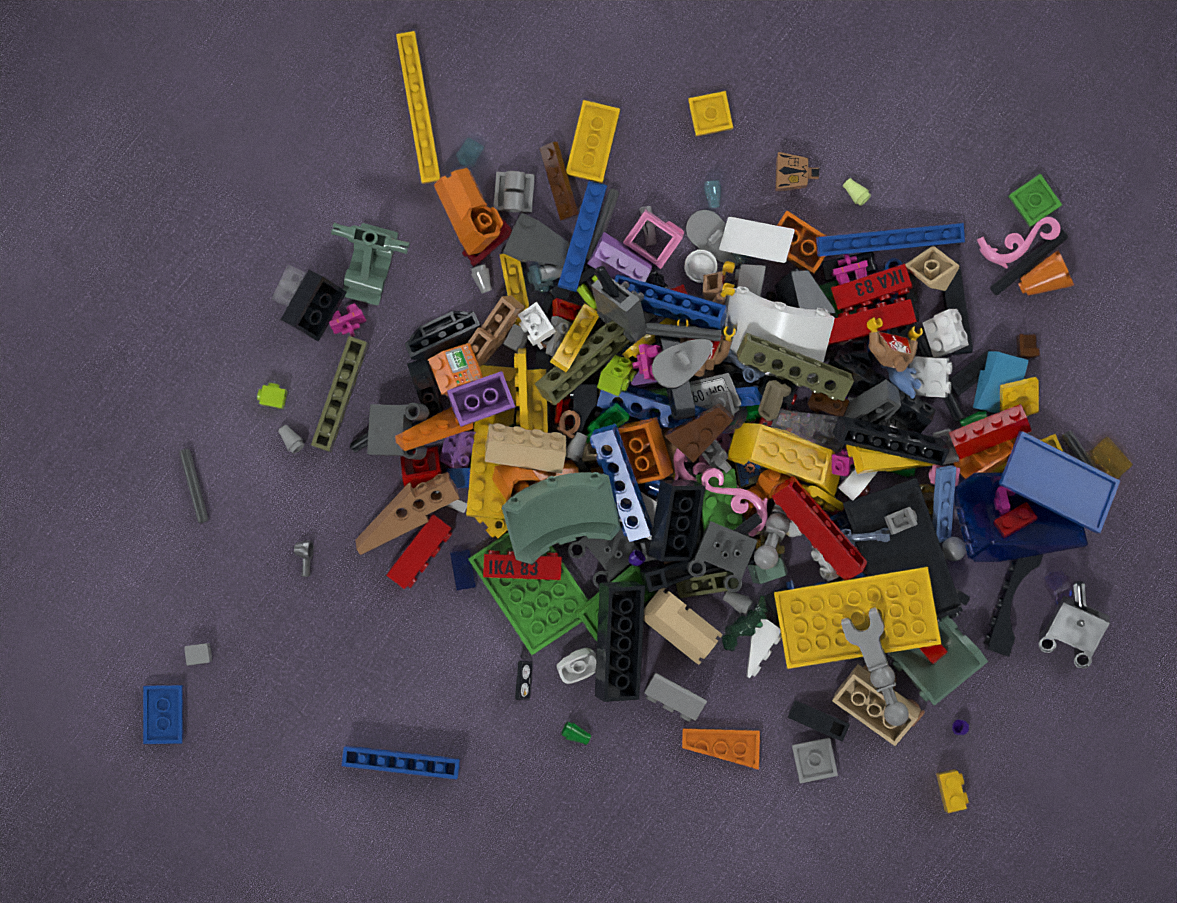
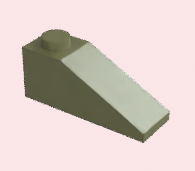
(705, 584)

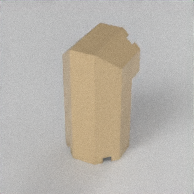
(680, 626)

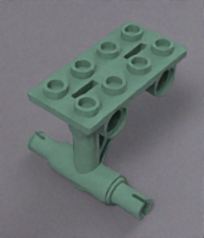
(370, 260)

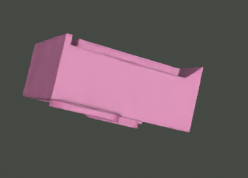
(669, 227)

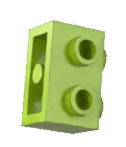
(617, 375)

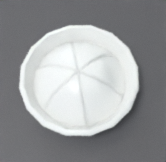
(699, 264)

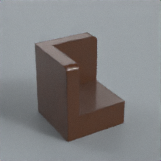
(1027, 346)

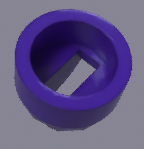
(636, 558)
(960, 727)

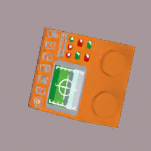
(455, 367)

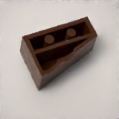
(699, 432)

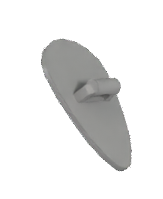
(706, 232)
(680, 362)

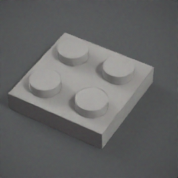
(814, 760)

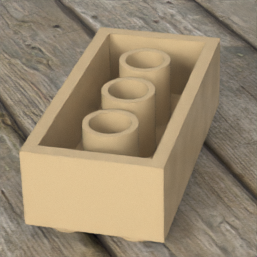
(525, 448)
(867, 705)

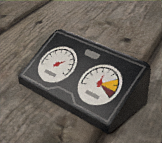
(524, 680)

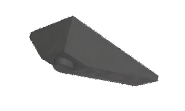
(536, 242)

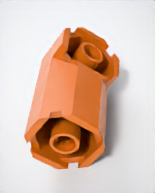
(466, 208)
(514, 479)

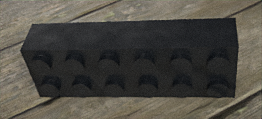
(619, 641)

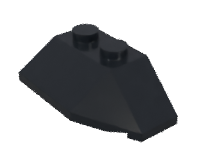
(442, 334)

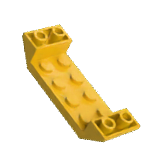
(784, 454)

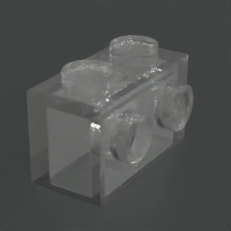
(288, 285)

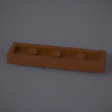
(558, 181)

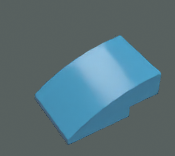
(999, 370)

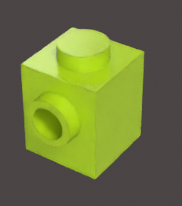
(272, 396)

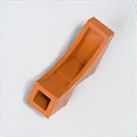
(764, 488)

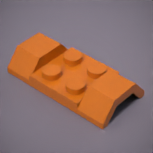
(986, 460)

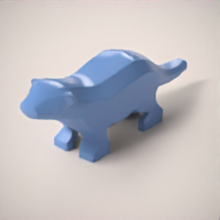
(904, 380)

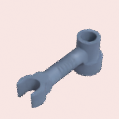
(750, 372)
(879, 535)

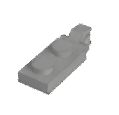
(716, 456)

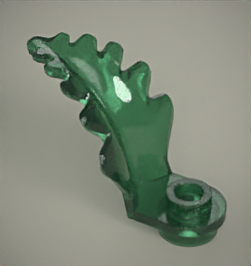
(745, 625)

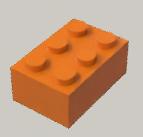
(803, 245)
(646, 450)

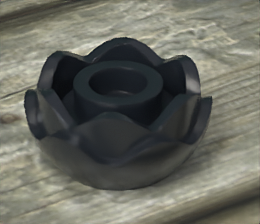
(656, 279)

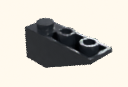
(425, 386)
(818, 720)

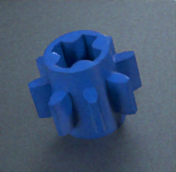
(652, 487)

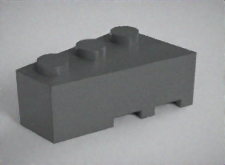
(875, 404)

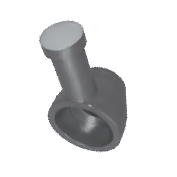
(305, 550)

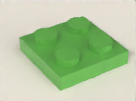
(1035, 200)

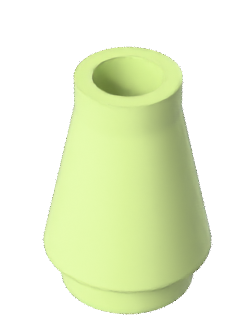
(857, 192)

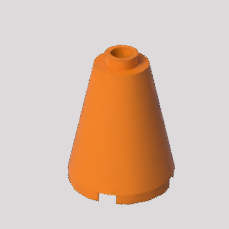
(1046, 276)

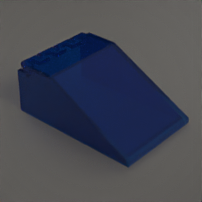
(986, 544)

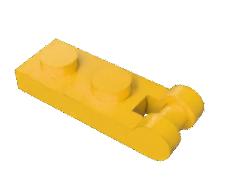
(822, 498)

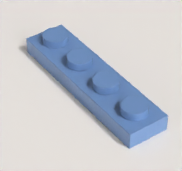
(944, 501)

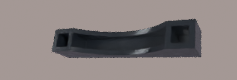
(585, 399)
(674, 572)
(1001, 635)

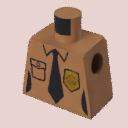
(793, 172)

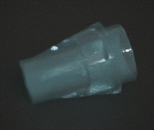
(713, 193)

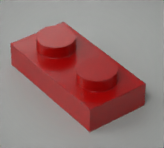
(1015, 520)

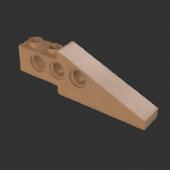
(495, 328)
(395, 522)

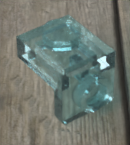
(533, 277)

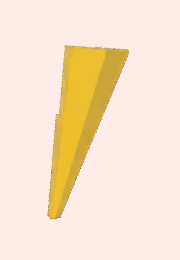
(873, 461)

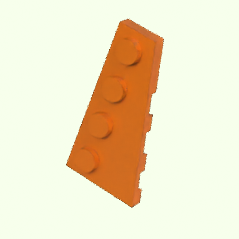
(431, 430)
(730, 745)

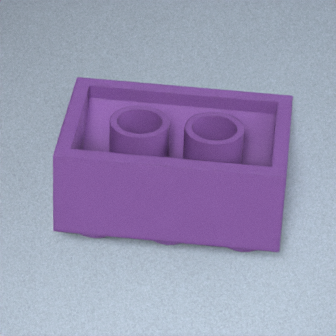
(619, 259)
(480, 399)

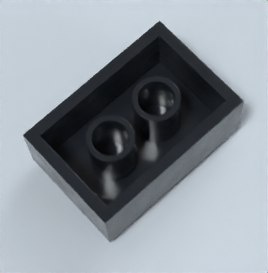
(313, 305)

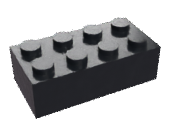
(677, 520)

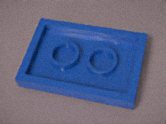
(163, 714)

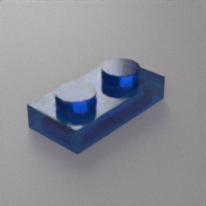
(462, 570)

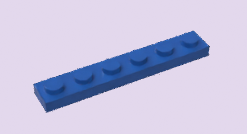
(582, 236)

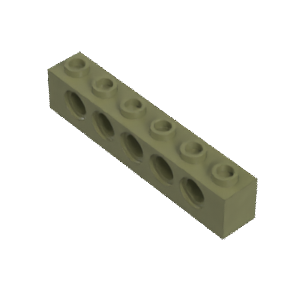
(752, 345)
(592, 355)
(339, 394)

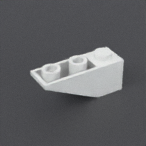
(760, 645)

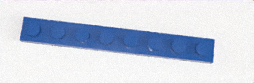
(890, 239)

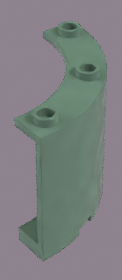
(559, 512)
(947, 673)

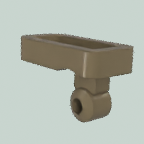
(773, 399)

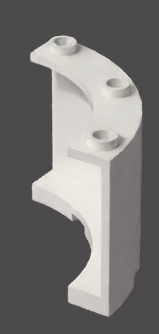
(790, 327)

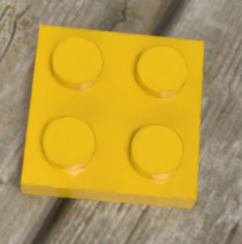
(710, 113)
(1021, 392)

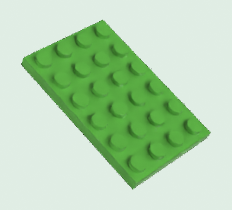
(535, 607)

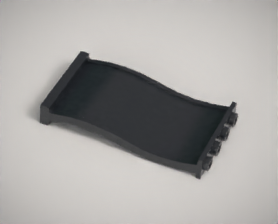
(908, 548)

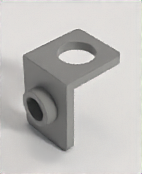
(952, 455)

